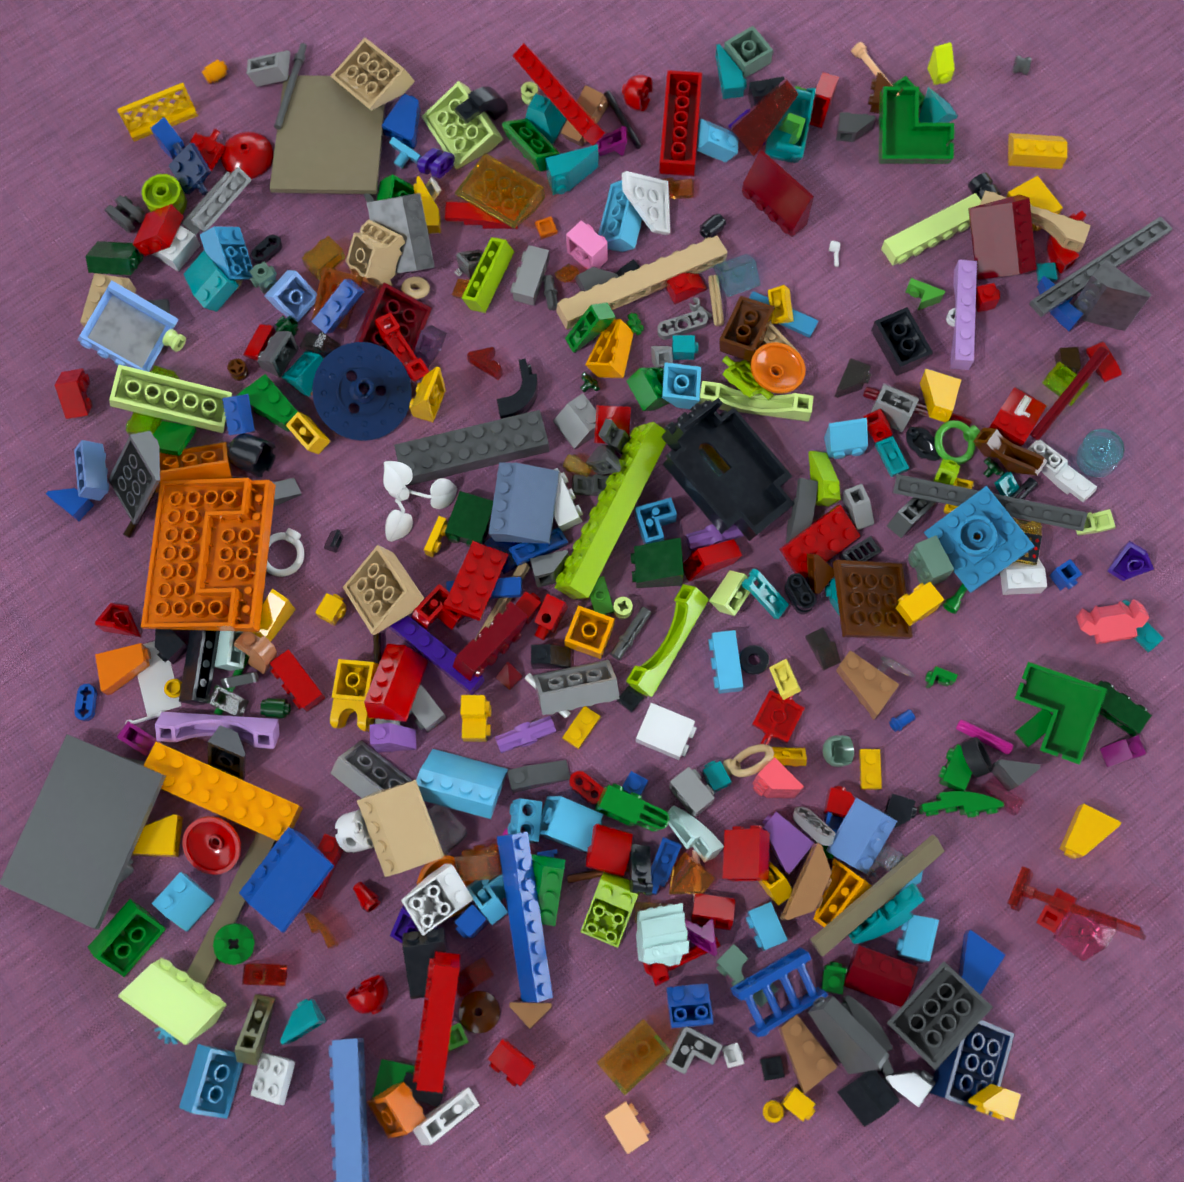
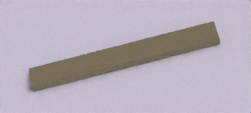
(877, 895)
(230, 908)

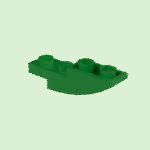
(967, 802)

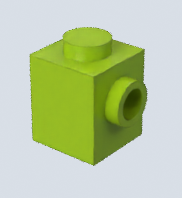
(947, 472)

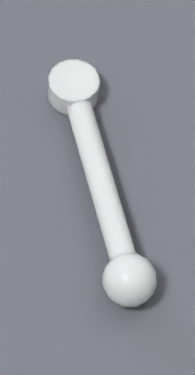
(145, 718)

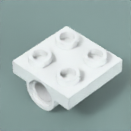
(273, 1078)

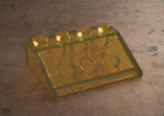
(501, 191)

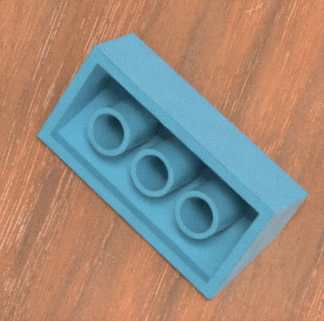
(620, 221)

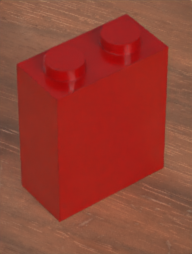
(158, 230)
(746, 854)

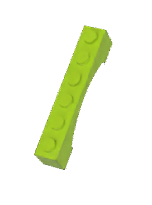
(648, 676)

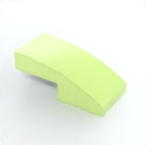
(1098, 522)

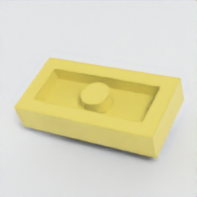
(785, 679)

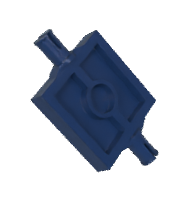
(190, 168)

